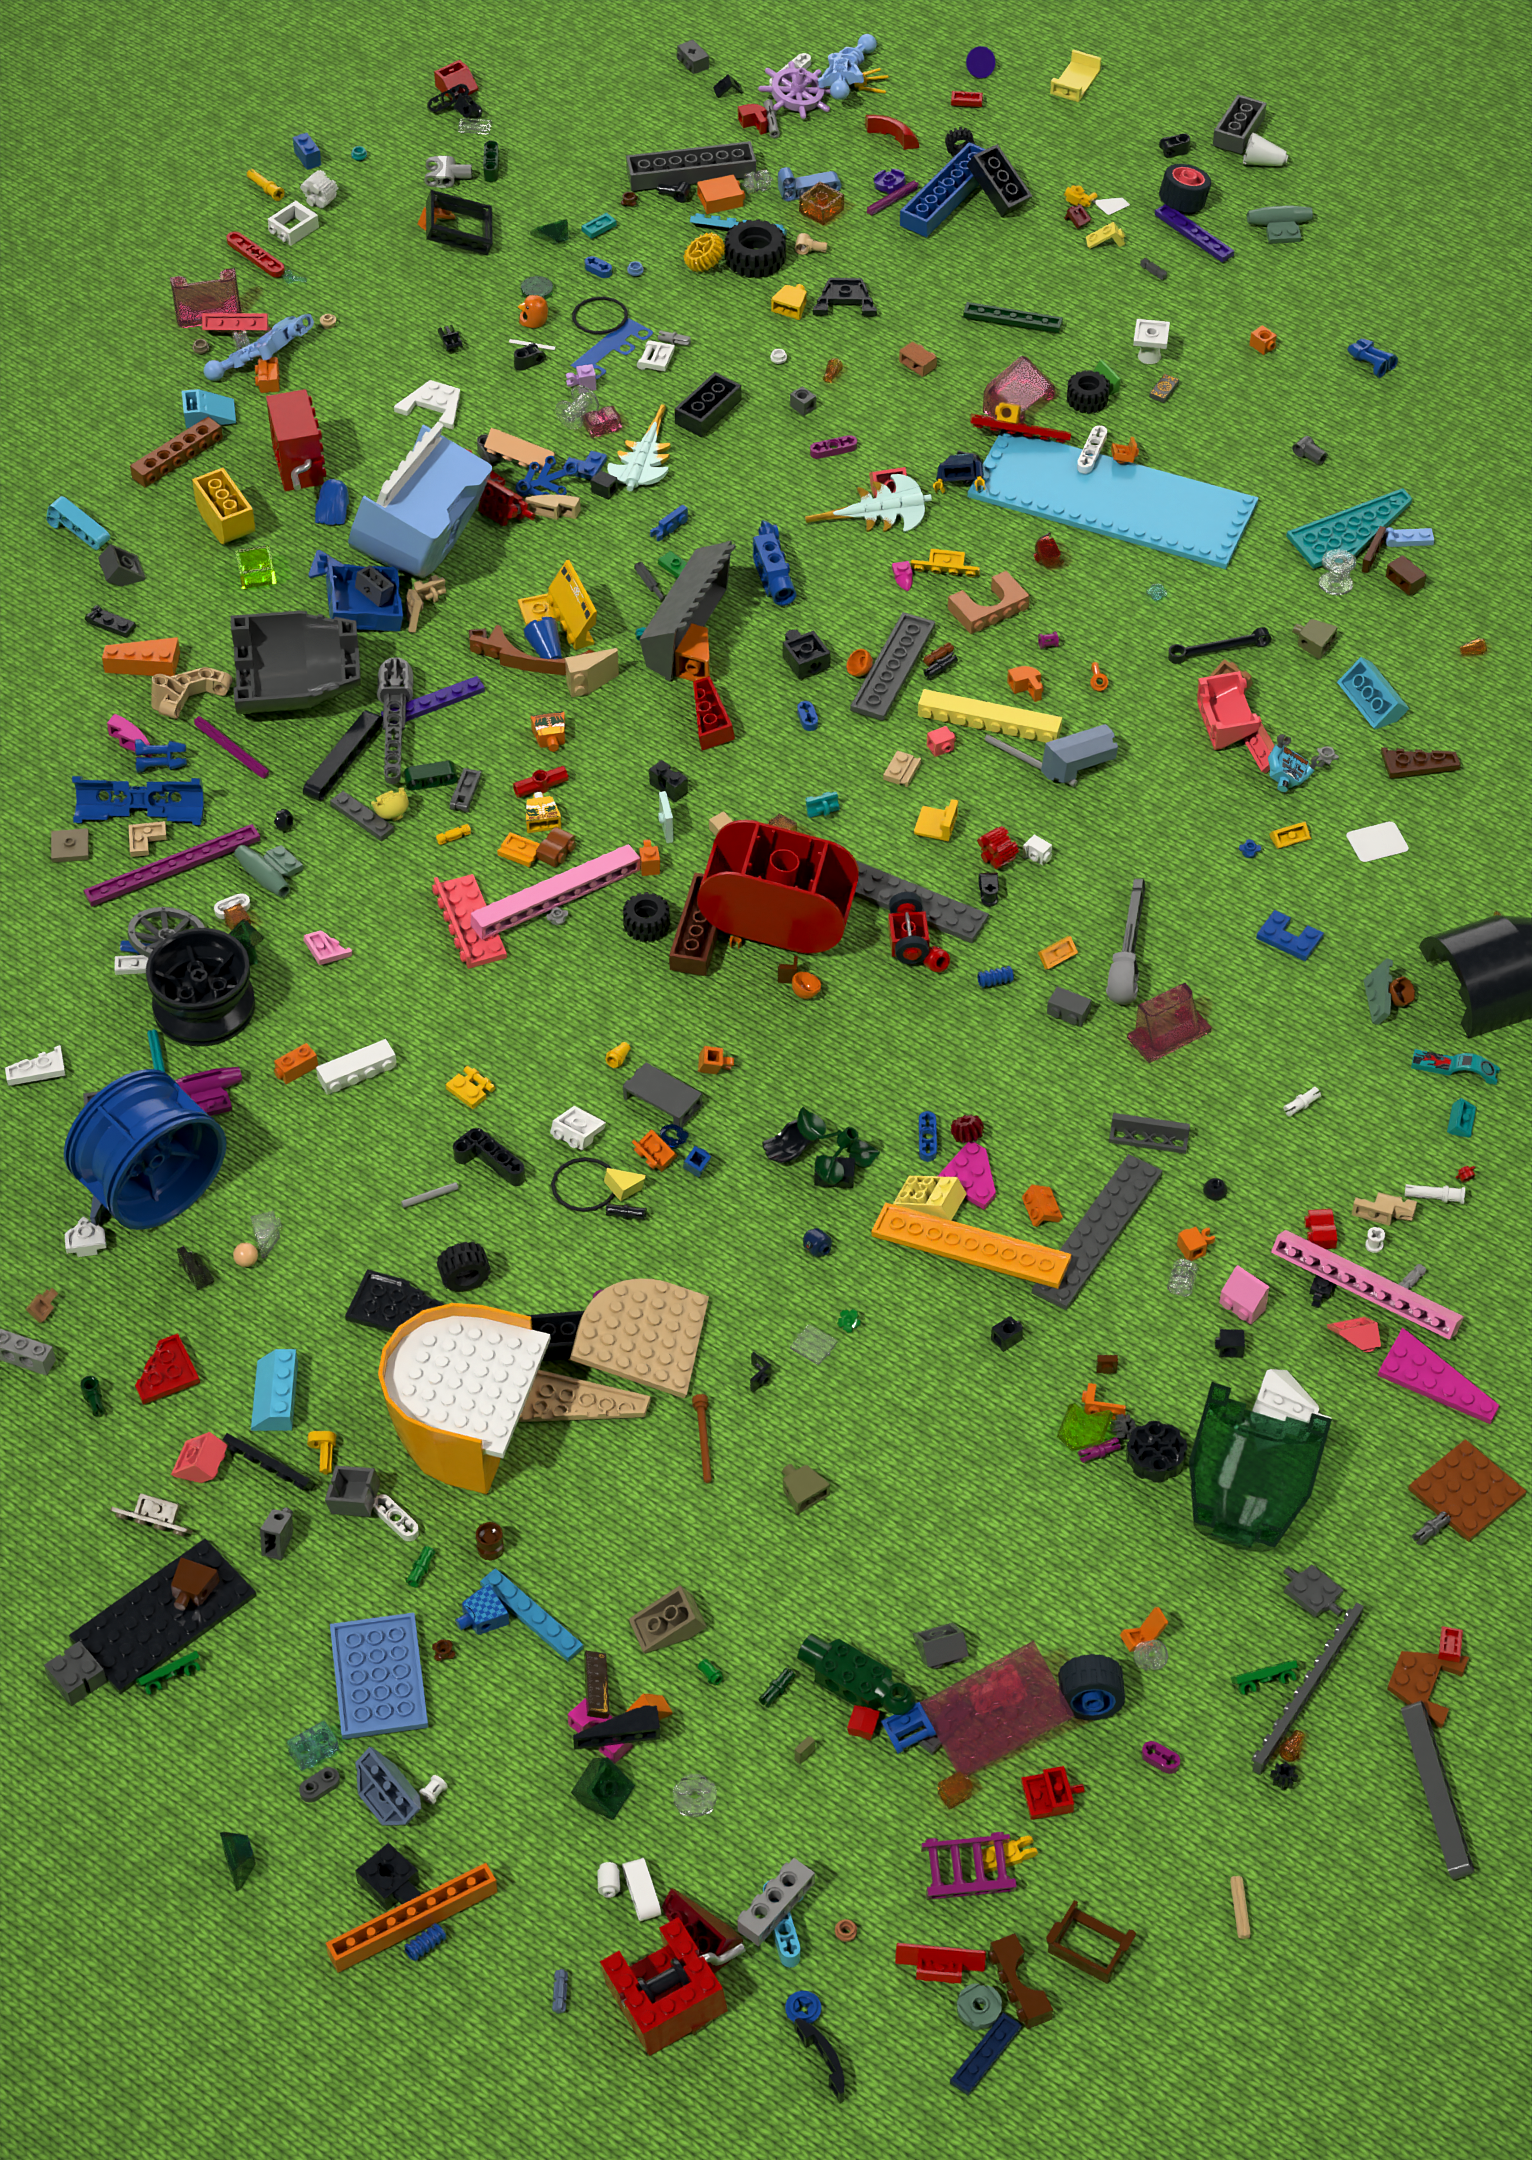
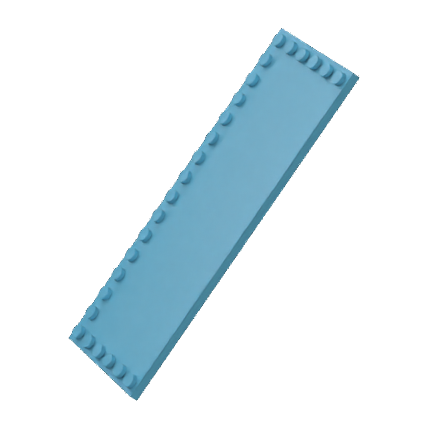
(1115, 499)

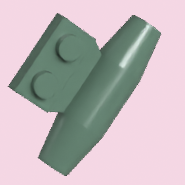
(1281, 221)
(270, 868)

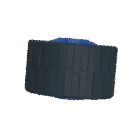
(1092, 1686)

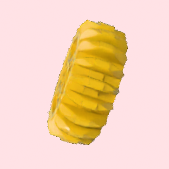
(704, 252)

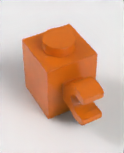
(649, 859)
(712, 1060)
(1194, 1244)

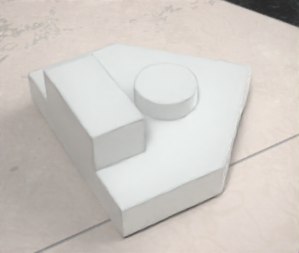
(85, 1238)

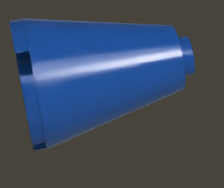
(544, 638)

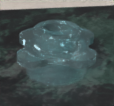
(1156, 592)

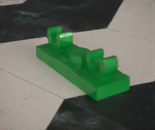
(168, 1671)
(1265, 1674)

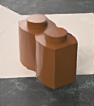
(556, 847)

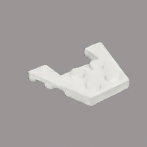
(433, 397)

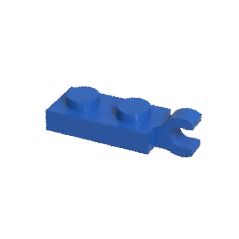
(670, 523)

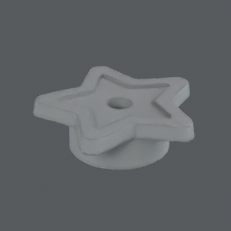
(1326, 751)

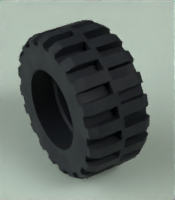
(755, 262)

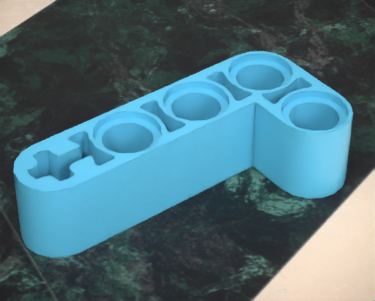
(66, 513)
(785, 1941)

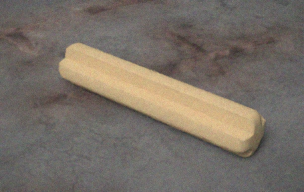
(1240, 1907)

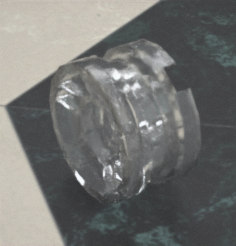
(240, 339)
(1158, 1651)

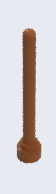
(700, 1404)

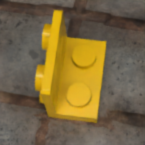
(937, 822)

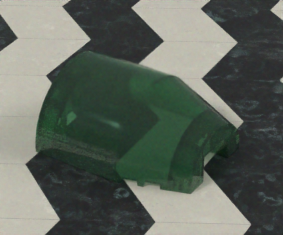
(1251, 1471)

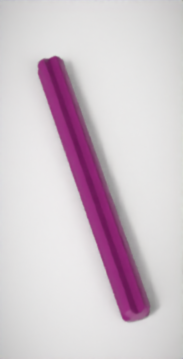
(231, 747)

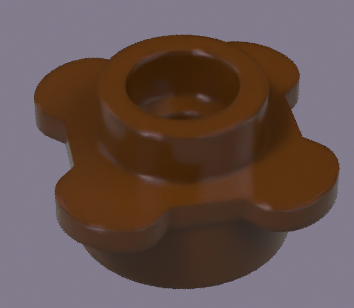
(629, 199)
(443, 1645)

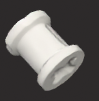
(1375, 1237)
(433, 1789)

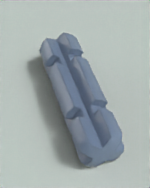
(560, 1991)

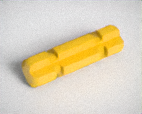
(453, 834)

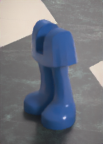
(1382, 360)
(173, 763)

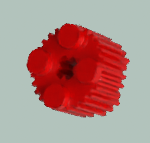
(997, 847)

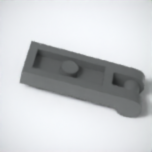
(465, 789)

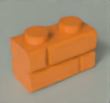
(267, 375)

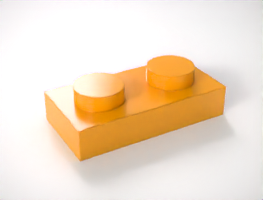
(1057, 952)

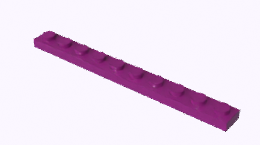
(171, 865)

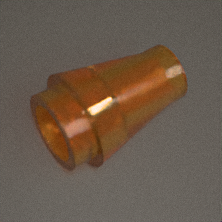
(833, 368)
(1473, 647)
(1291, 1748)

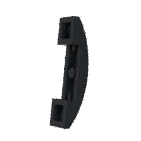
(810, 2035)

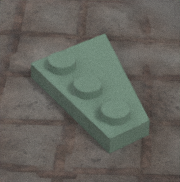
(1377, 991)

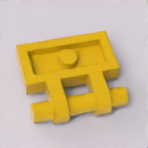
(466, 1091)

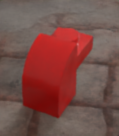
(753, 115)

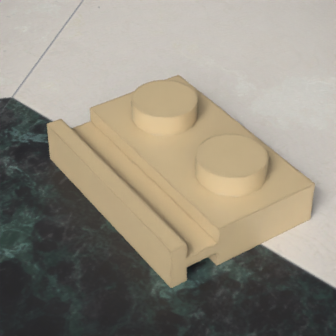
(902, 768)

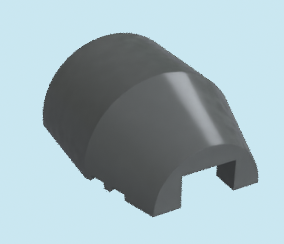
(292, 660)

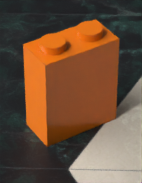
(720, 194)

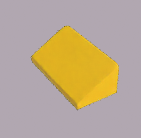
(1290, 835)

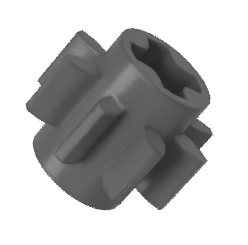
(1122, 1426)

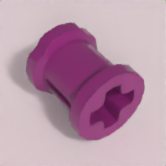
(1043, 643)

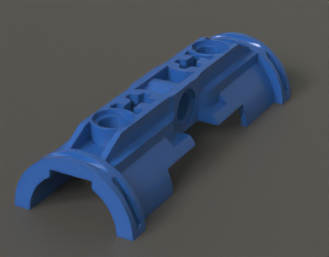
(92, 807)

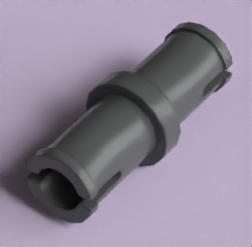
(1431, 1528)

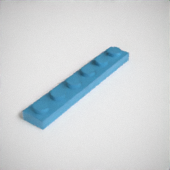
(533, 1615)

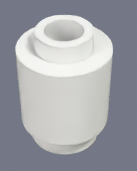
(608, 1879)

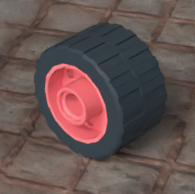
(1185, 188)

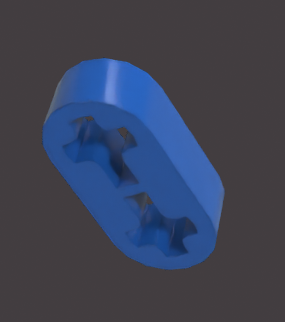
(598, 267)
(811, 714)

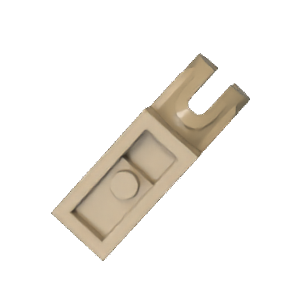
(1384, 1209)

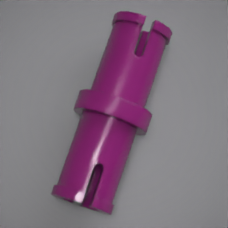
(1099, 1450)

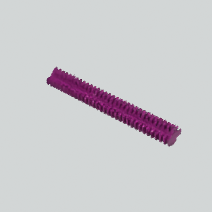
(891, 198)

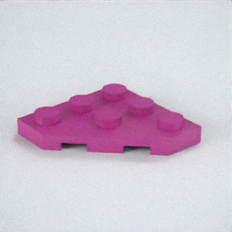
(974, 1174)

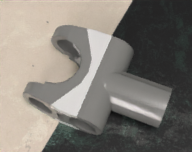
(446, 171)

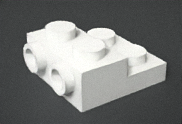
(576, 1127)

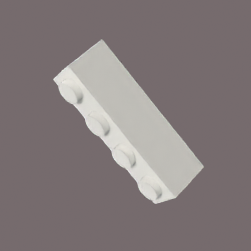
(356, 1066)

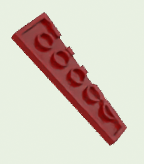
(1045, 433)

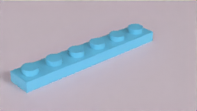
(715, 221)

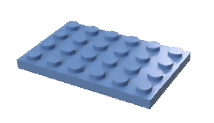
(378, 1676)

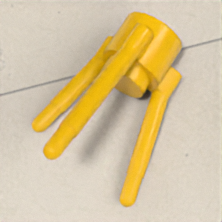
(861, 85)

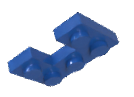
(1273, 934)

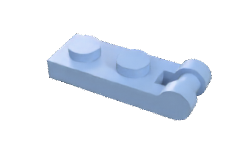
(1409, 537)

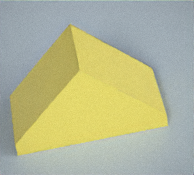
(623, 1183)

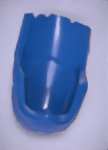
(332, 503)

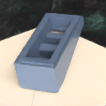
(97, 1211)

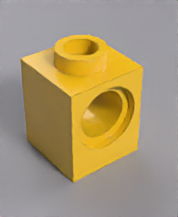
(1015, 412)

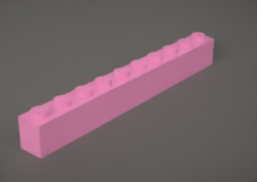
(555, 891)
(1367, 1284)

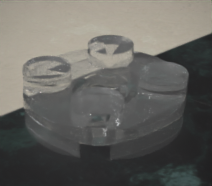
(694, 1807)

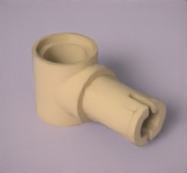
(805, 244)

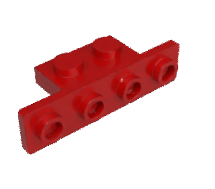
(940, 1963)

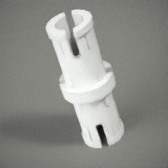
(1302, 1101)

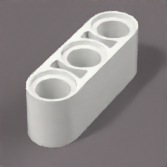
(641, 1889)

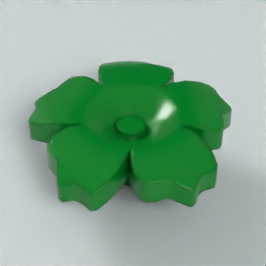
(849, 1320)

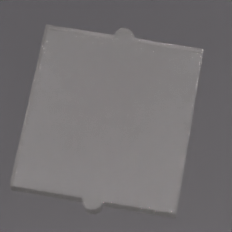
(813, 1344)

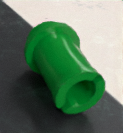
(714, 1676)

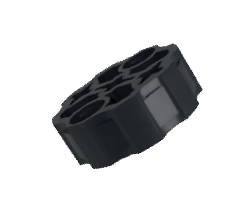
(1156, 1451)

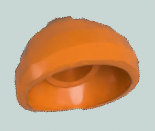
(859, 663)
(805, 985)

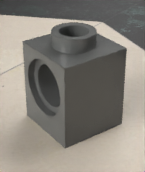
(803, 401)

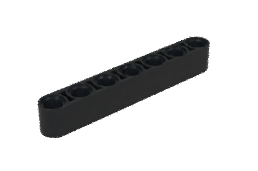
(342, 755)

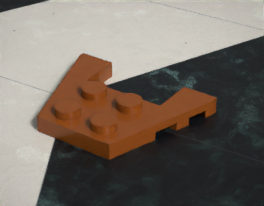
(1416, 1677)

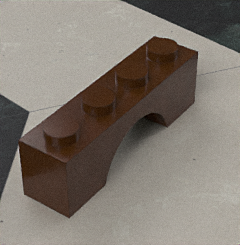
(1031, 2004)

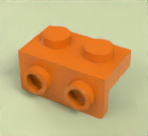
(1125, 453)
(656, 1151)
(1041, 1205)

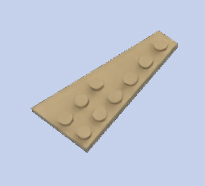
(567, 1398)

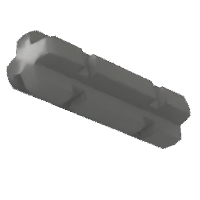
(1153, 269)

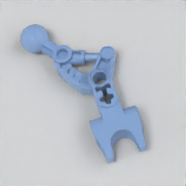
(264, 346)

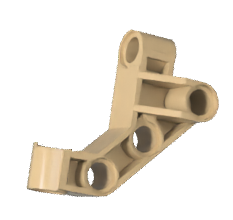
(172, 692)

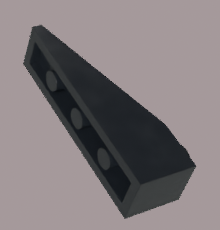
(630, 1727)

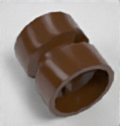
(489, 1541)

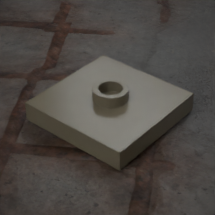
(70, 845)

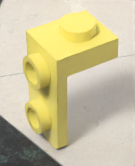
(1104, 234)

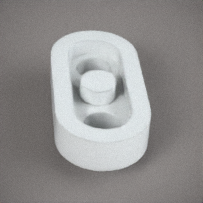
(224, 904)

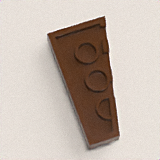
(1408, 763)

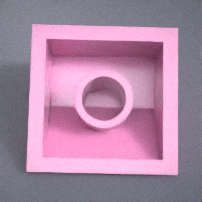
(1244, 1295)

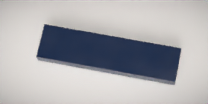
(985, 2054)

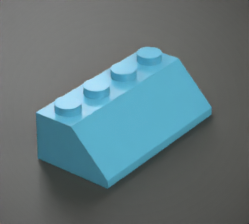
(1372, 694)
(275, 1391)

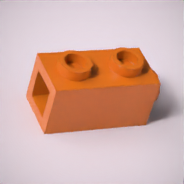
(295, 1063)

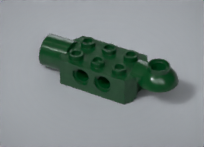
(855, 1676)

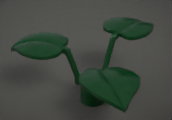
(828, 1169)

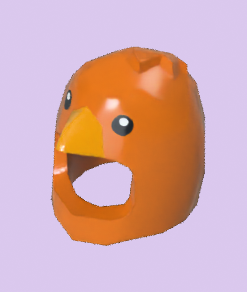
(536, 311)

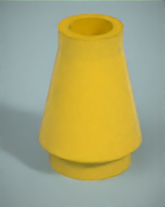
(616, 1056)

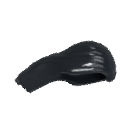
(787, 1144)

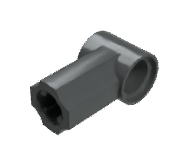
(1307, 448)

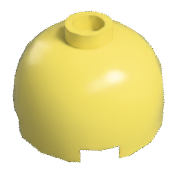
(391, 804)

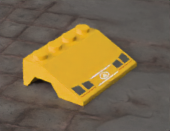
(572, 606)

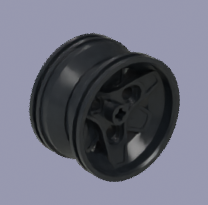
(204, 1006)

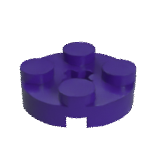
(889, 180)

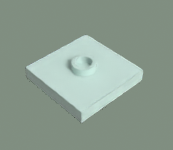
(665, 817)

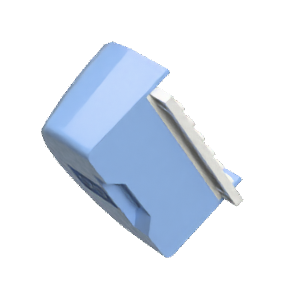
(421, 505)

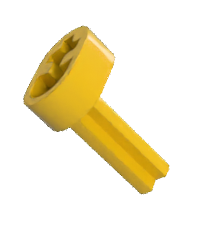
(325, 1442)

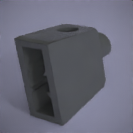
(278, 1525)

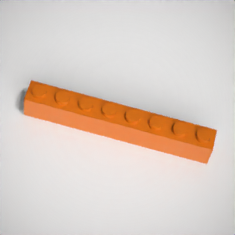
(411, 1917)

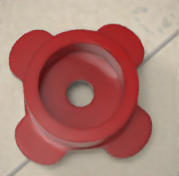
(1466, 1173)

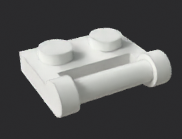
(660, 358)

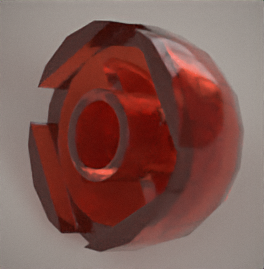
(1047, 552)

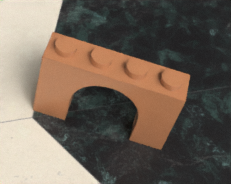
(977, 617)

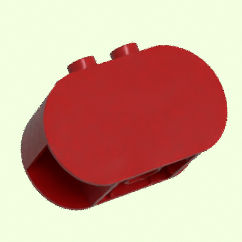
(778, 886)

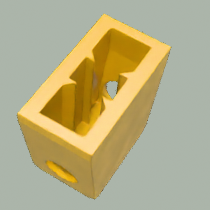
(790, 301)

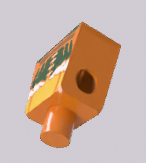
(549, 729)

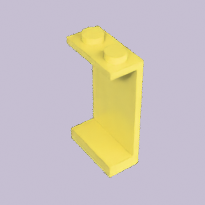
(1077, 76)

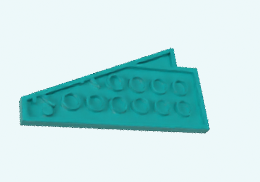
(1348, 529)

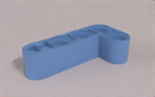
(792, 188)

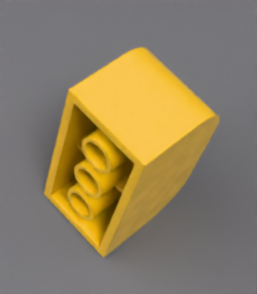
(223, 506)

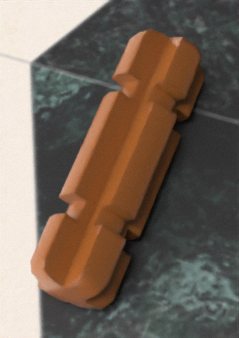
(938, 654)

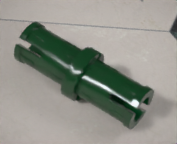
(777, 1687)

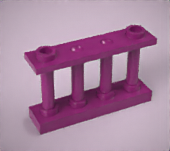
(959, 1886)

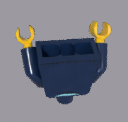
(959, 468)

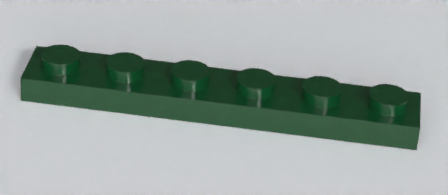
(1013, 317)

